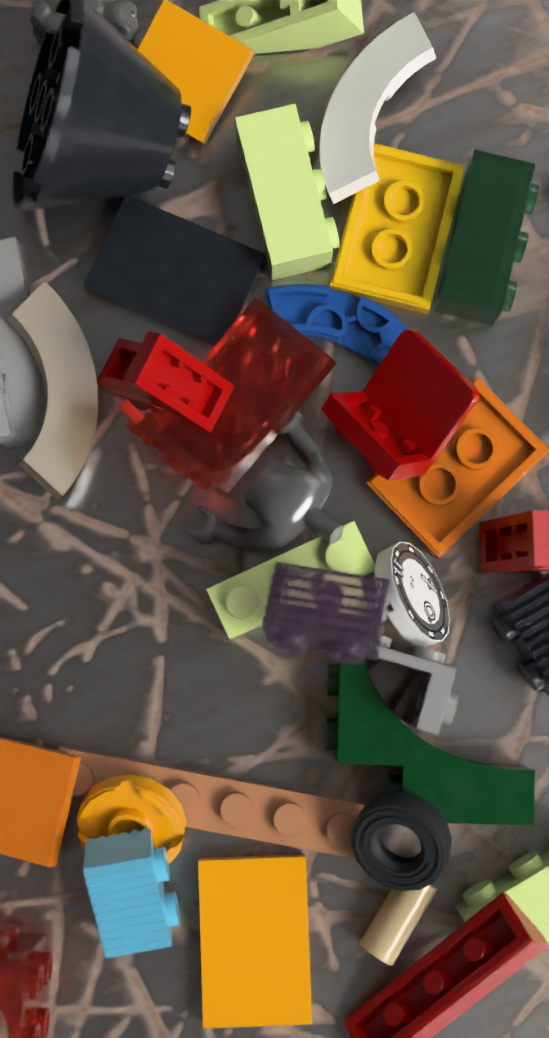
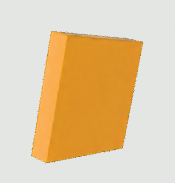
(198, 61)

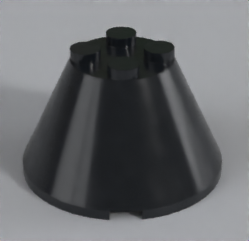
(94, 117)

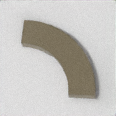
(69, 386)

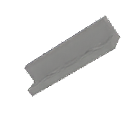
(20, 382)

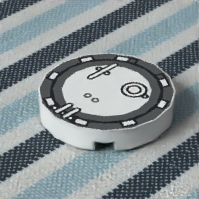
(416, 595)

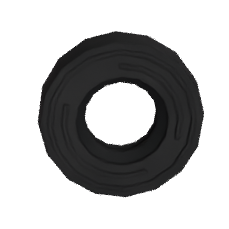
(385, 866)

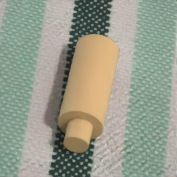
(396, 922)

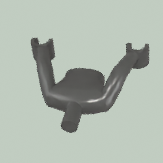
(283, 499)

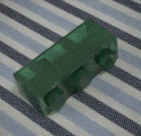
(487, 238)

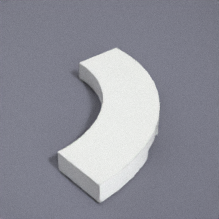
(356, 101)

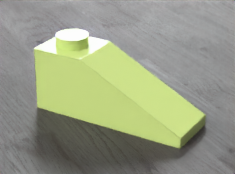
(285, 24)

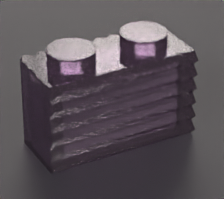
(326, 612)

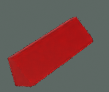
(451, 975)

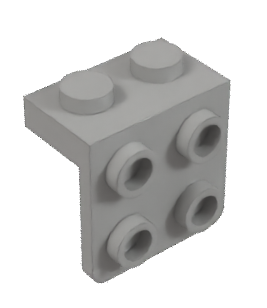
(433, 698)

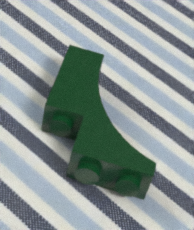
(458, 787)

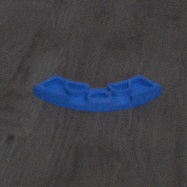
(337, 319)

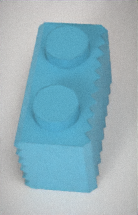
(129, 893)

